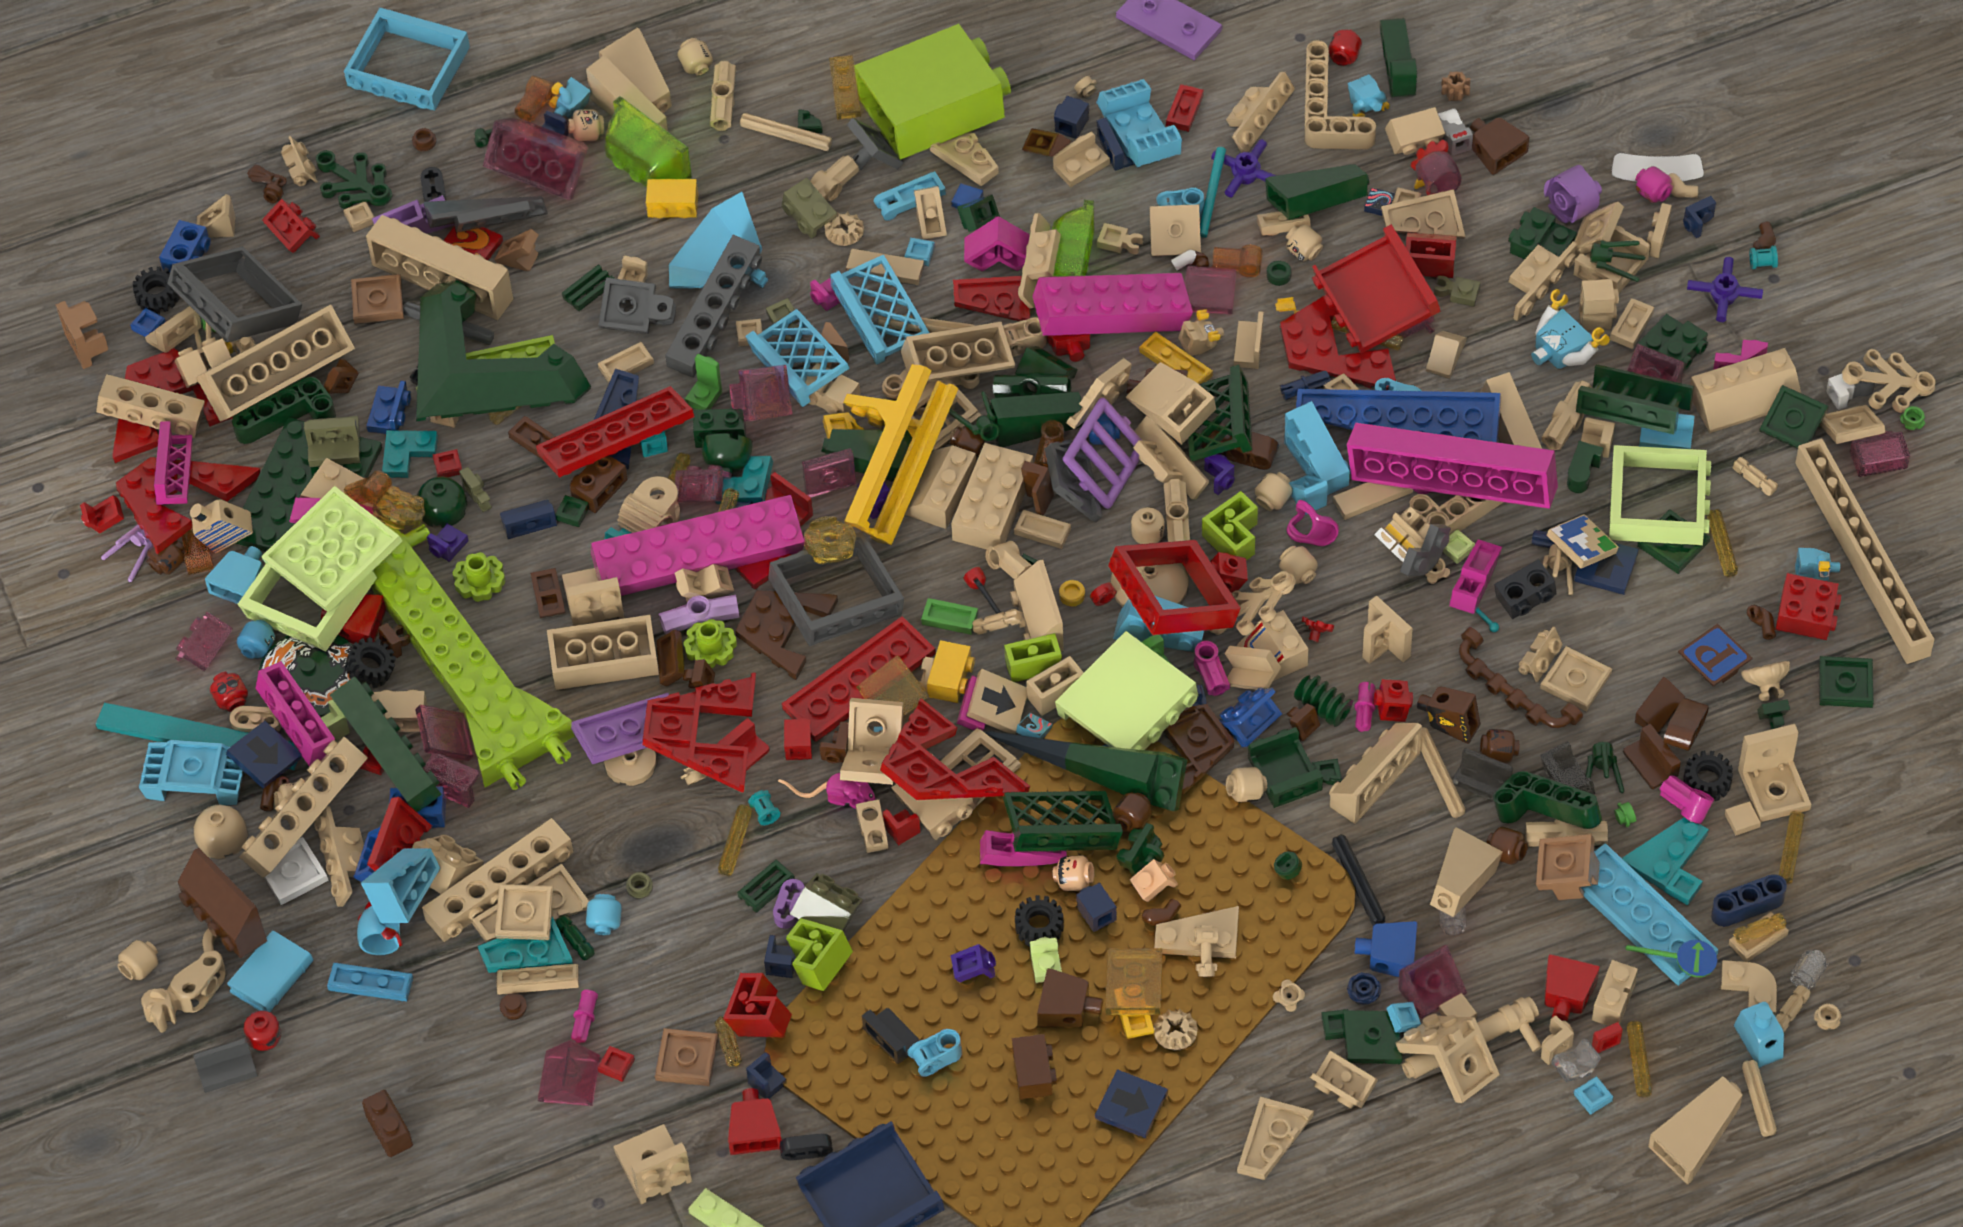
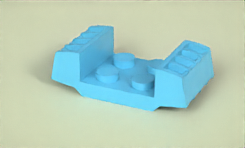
(1137, 124)
(190, 768)

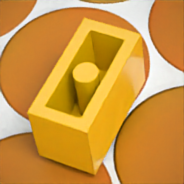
(672, 198)
(949, 671)

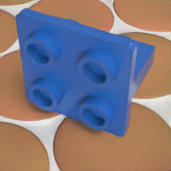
(1250, 715)

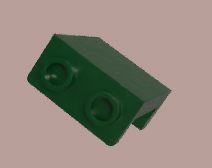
(1285, 767)

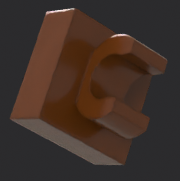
(390, 637)
(700, 675)
(1305, 720)

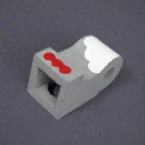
(1455, 132)

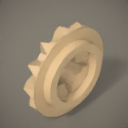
(838, 235)
(1175, 1040)

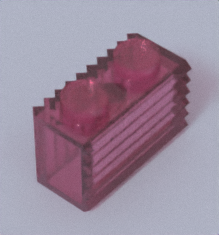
(1880, 453)

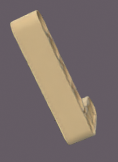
(1325, 130)

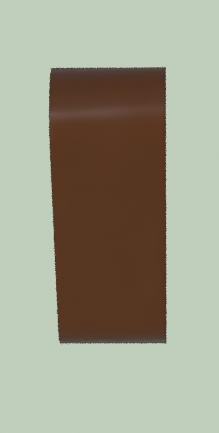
(1260, 457)
(1686, 724)

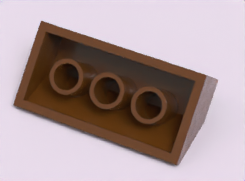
(221, 905)

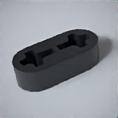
(429, 189)
(806, 1146)

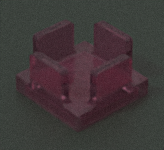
(762, 393)

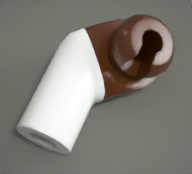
(1190, 257)

